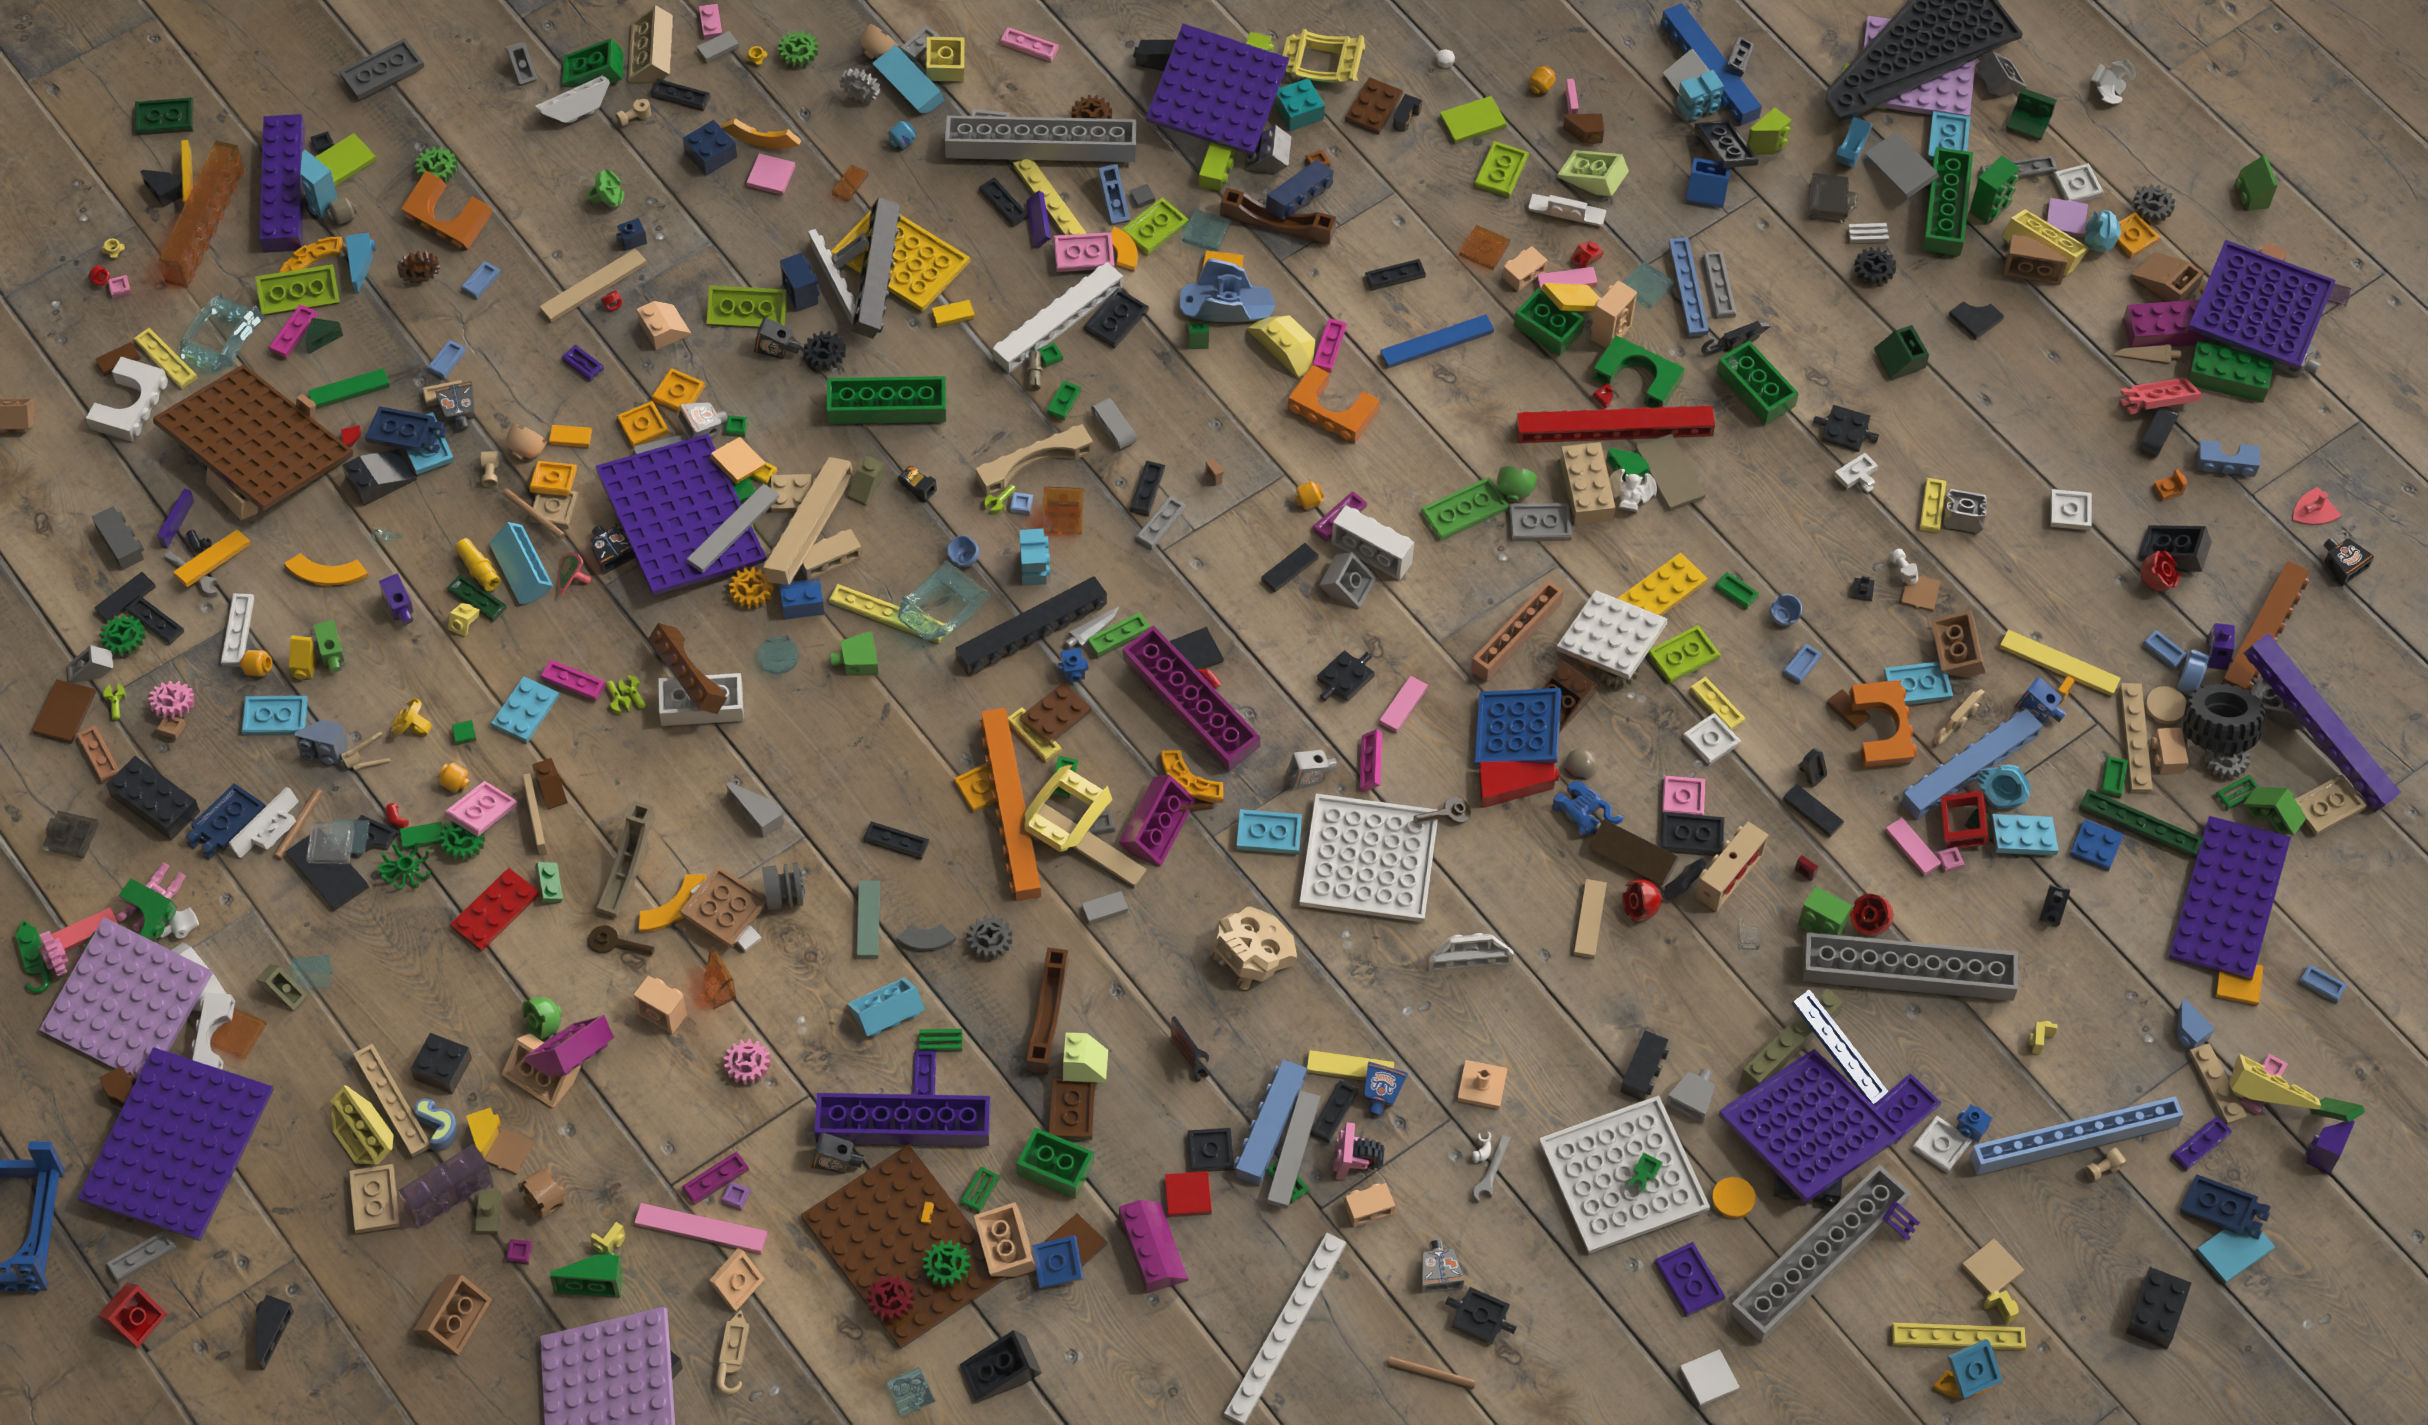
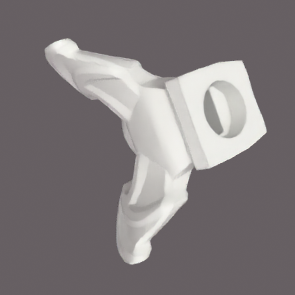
(2112, 81)
(1631, 491)

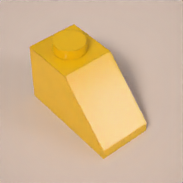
(302, 657)
(484, 1129)

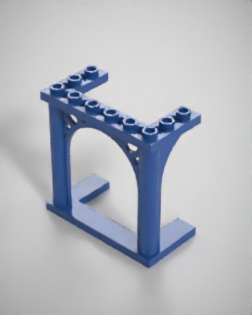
(31, 1268)

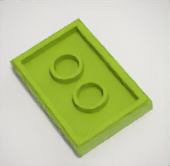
(1473, 119)
(346, 158)
(1501, 169)
(1155, 226)
(1683, 654)

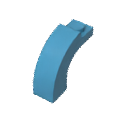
(1854, 142)

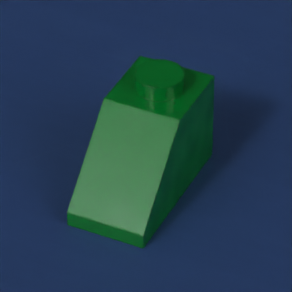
(1629, 461)

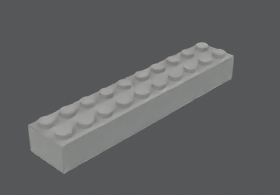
(1040, 138)
(1910, 966)
(1818, 1254)

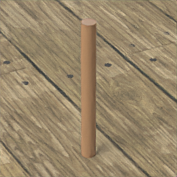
(534, 514)
(298, 824)
(1435, 1373)

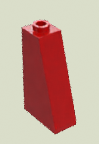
(1514, 780)

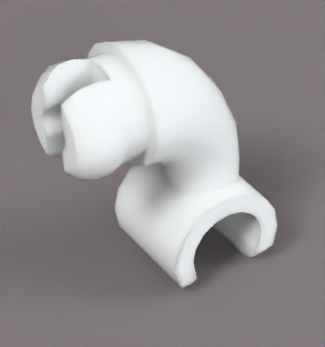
(1482, 1154)

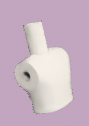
(181, 923)

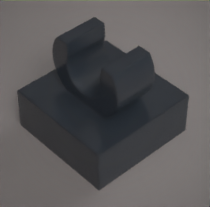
(1863, 588)

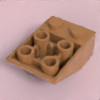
(2168, 277)

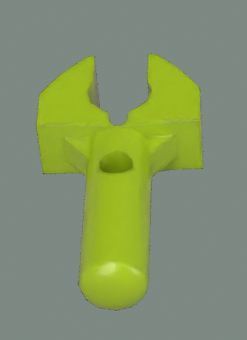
(990, 500)
(632, 691)
(121, 694)
(617, 698)

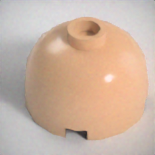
(876, 42)
(524, 442)

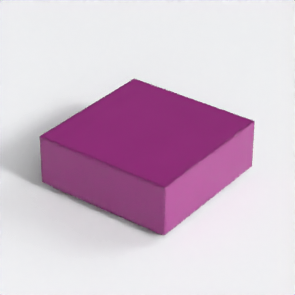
(519, 1251)

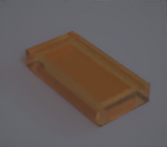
(850, 183)

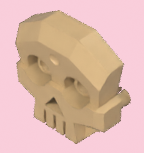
(1253, 945)

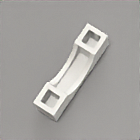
(216, 1011)

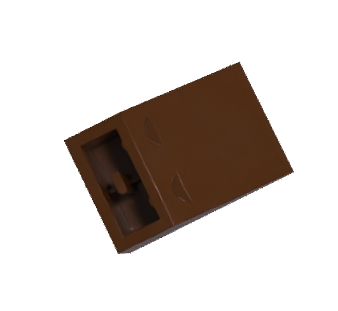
(1575, 691)

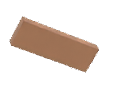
(98, 754)

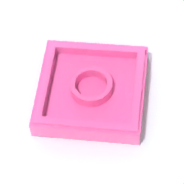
(771, 174)
(1683, 795)

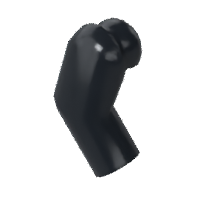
(197, 543)

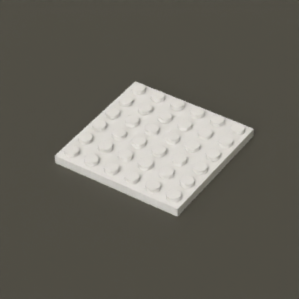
(1368, 858)
(1596, 1167)

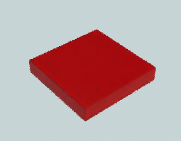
(1188, 1194)

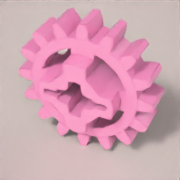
(171, 699)
(53, 953)
(748, 1057)

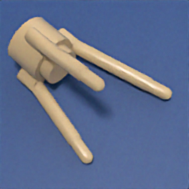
(353, 757)

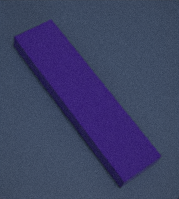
(924, 1073)

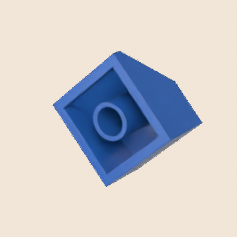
(802, 599)

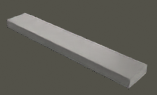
(733, 528)
(1293, 1149)

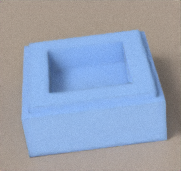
(1021, 503)

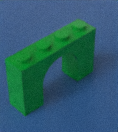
(1625, 354)
(155, 907)

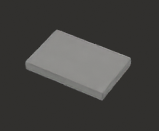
(1540, 522)

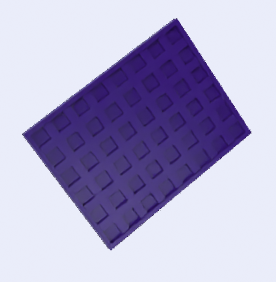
(670, 507)
(176, 1144)

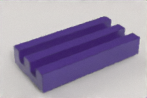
(593, 372)
(1908, 1226)

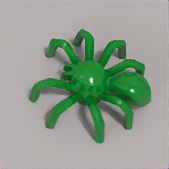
(403, 866)

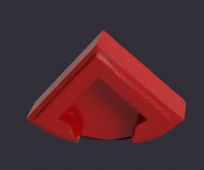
(1604, 395)
(351, 435)

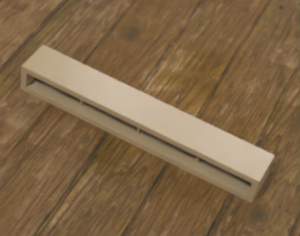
(808, 521)

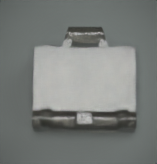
(1830, 198)

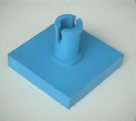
(1975, 1368)

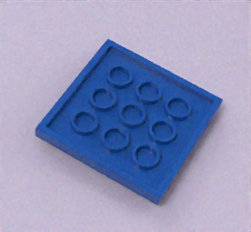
(1518, 726)

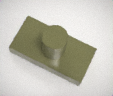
(488, 1212)

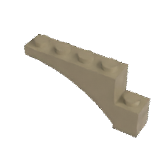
(629, 858)

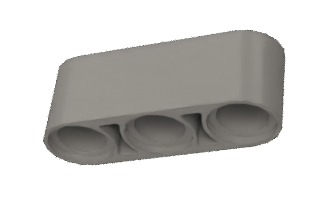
(1113, 423)

